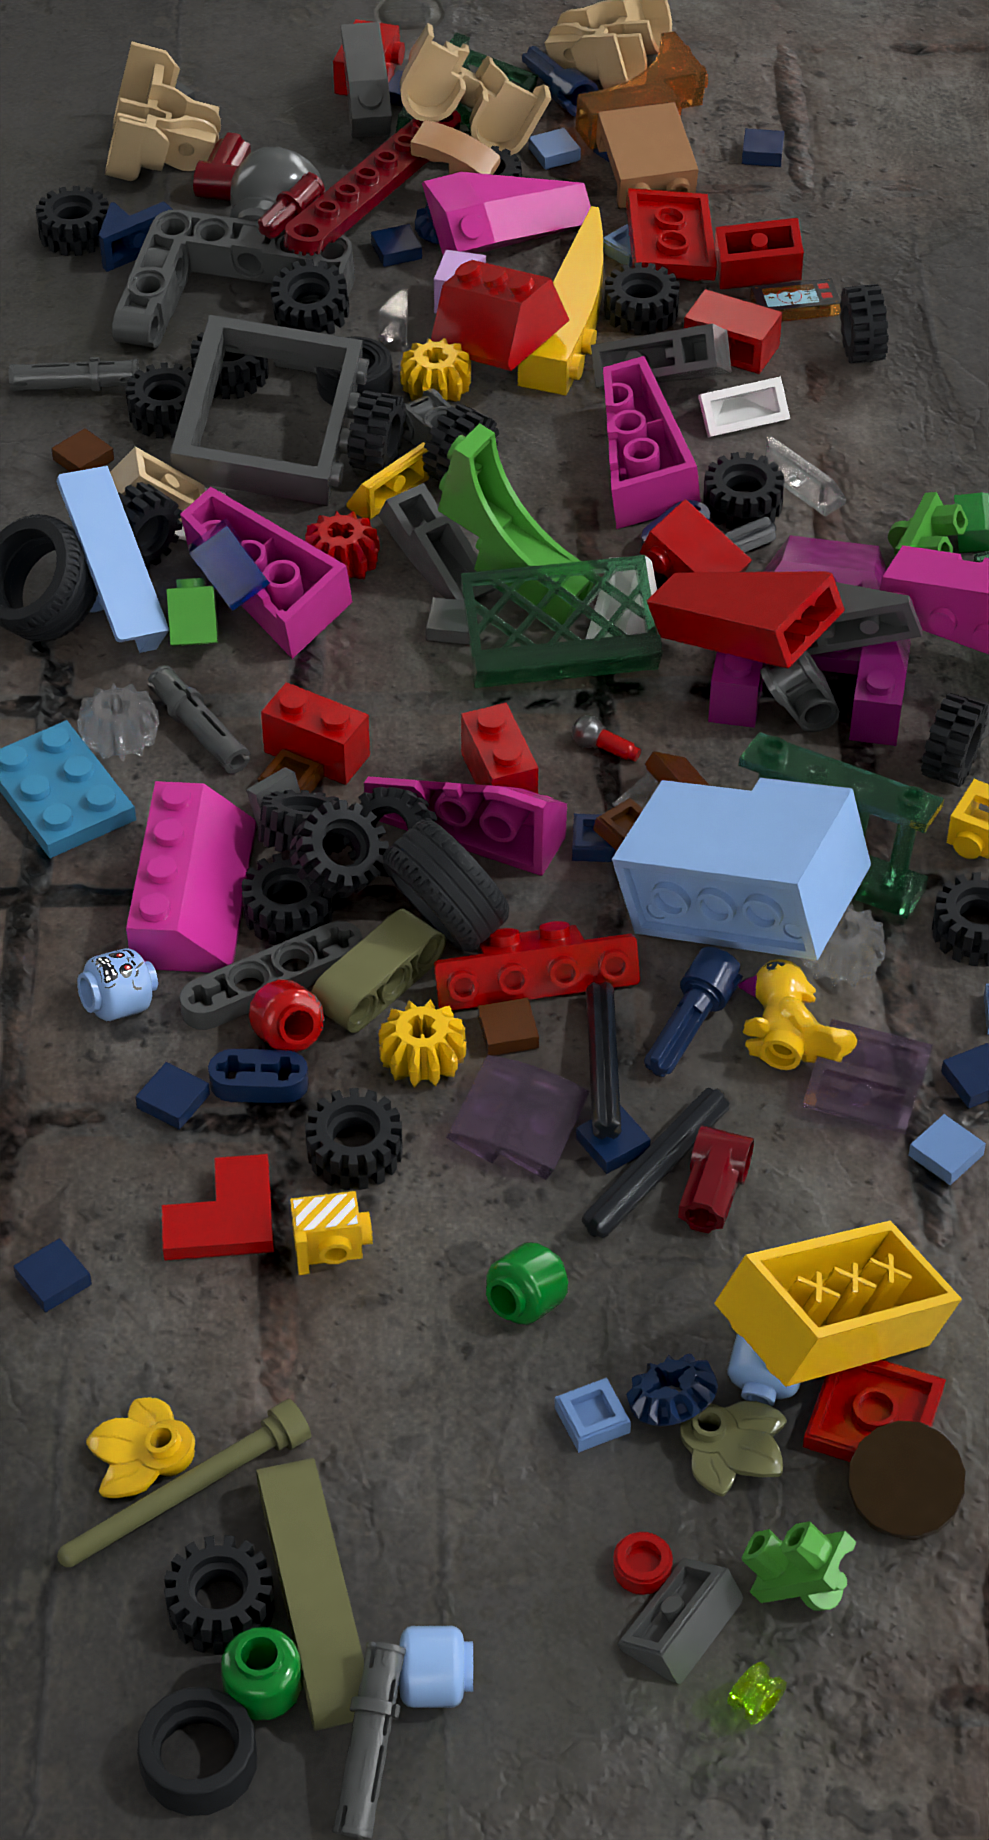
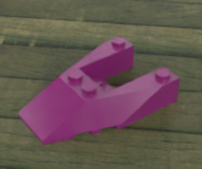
(879, 667)

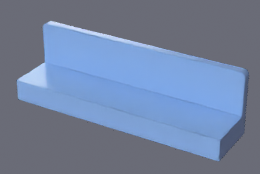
(113, 557)

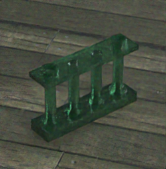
(886, 884)

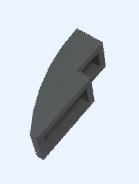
(431, 541)

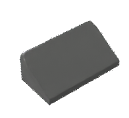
(682, 1619)

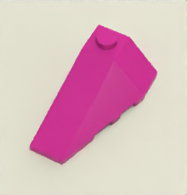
(497, 211)
(490, 820)

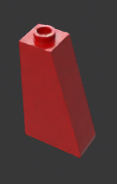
(748, 613)

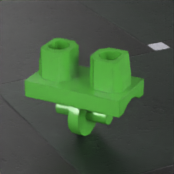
(929, 526)
(799, 1566)

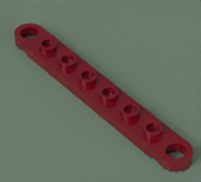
(358, 191)

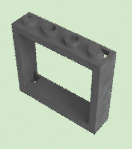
(258, 473)

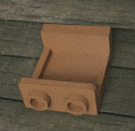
(647, 149)

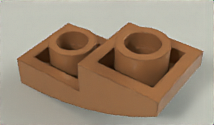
(454, 147)

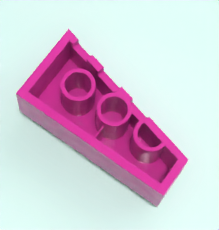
(646, 448)
(304, 585)
(945, 593)

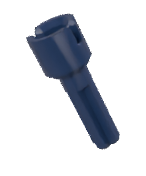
(563, 83)
(705, 989)

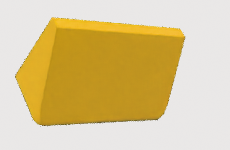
(391, 481)

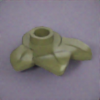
(738, 1446)

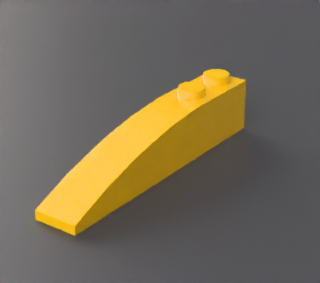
(579, 286)

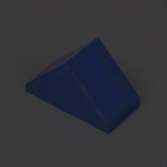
(228, 564)

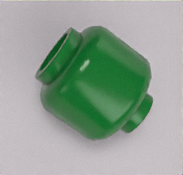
(526, 1283)
(262, 1672)

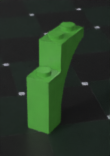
(485, 504)

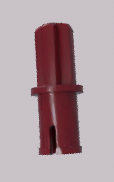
(290, 204)

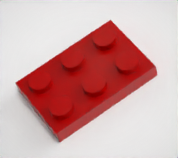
(672, 232)

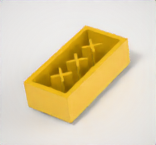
(836, 1302)

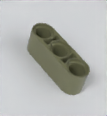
(378, 970)

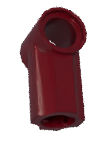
(214, 176)
(716, 1167)

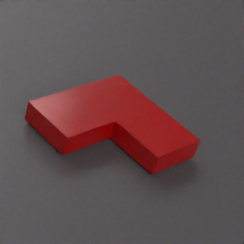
(233, 1223)

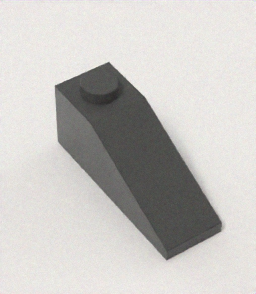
(366, 80)
(670, 354)
(868, 619)

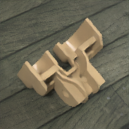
(615, 41)
(437, 83)
(156, 120)

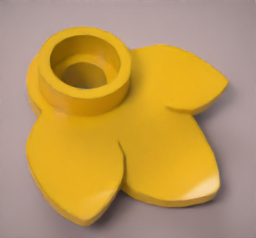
(141, 1447)

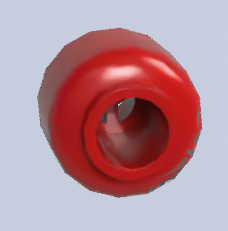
(286, 1015)

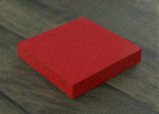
(868, 1397)

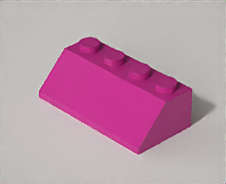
(190, 879)

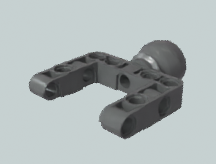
(222, 247)

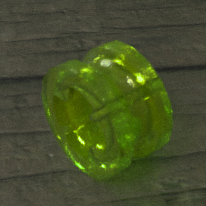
(757, 1692)

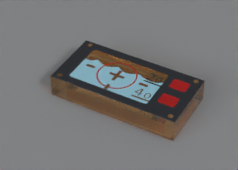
(799, 298)

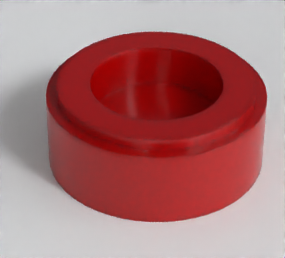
(642, 1562)

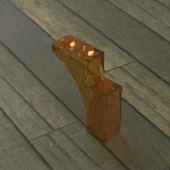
(670, 78)

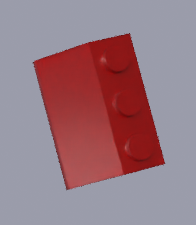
(497, 313)

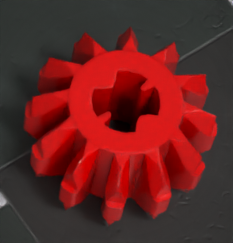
(346, 540)

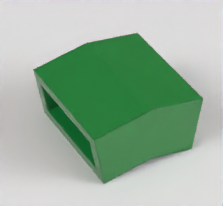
(977, 512)

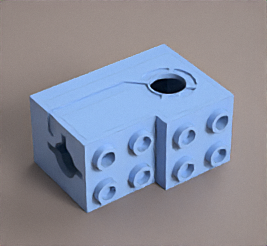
(744, 865)

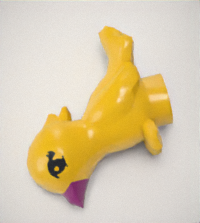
(786, 1026)

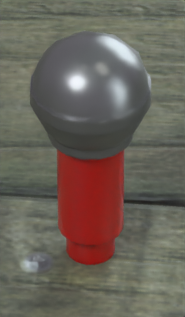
(591, 733)

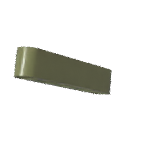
(312, 1589)

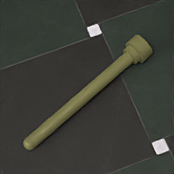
(281, 1429)

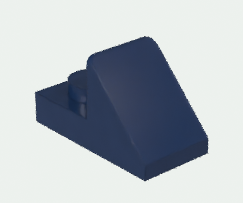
(124, 235)

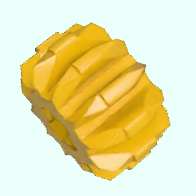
(436, 367)
(422, 1043)

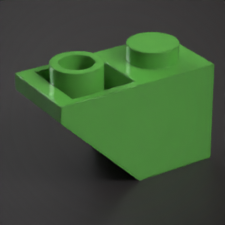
(192, 613)

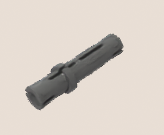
(66, 375)
(188, 707)
(366, 1754)

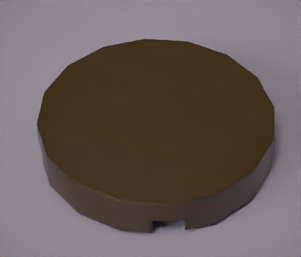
(906, 1480)

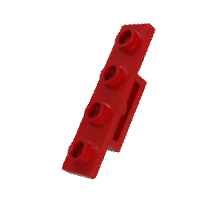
(535, 966)

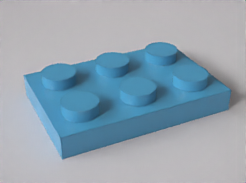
(61, 789)

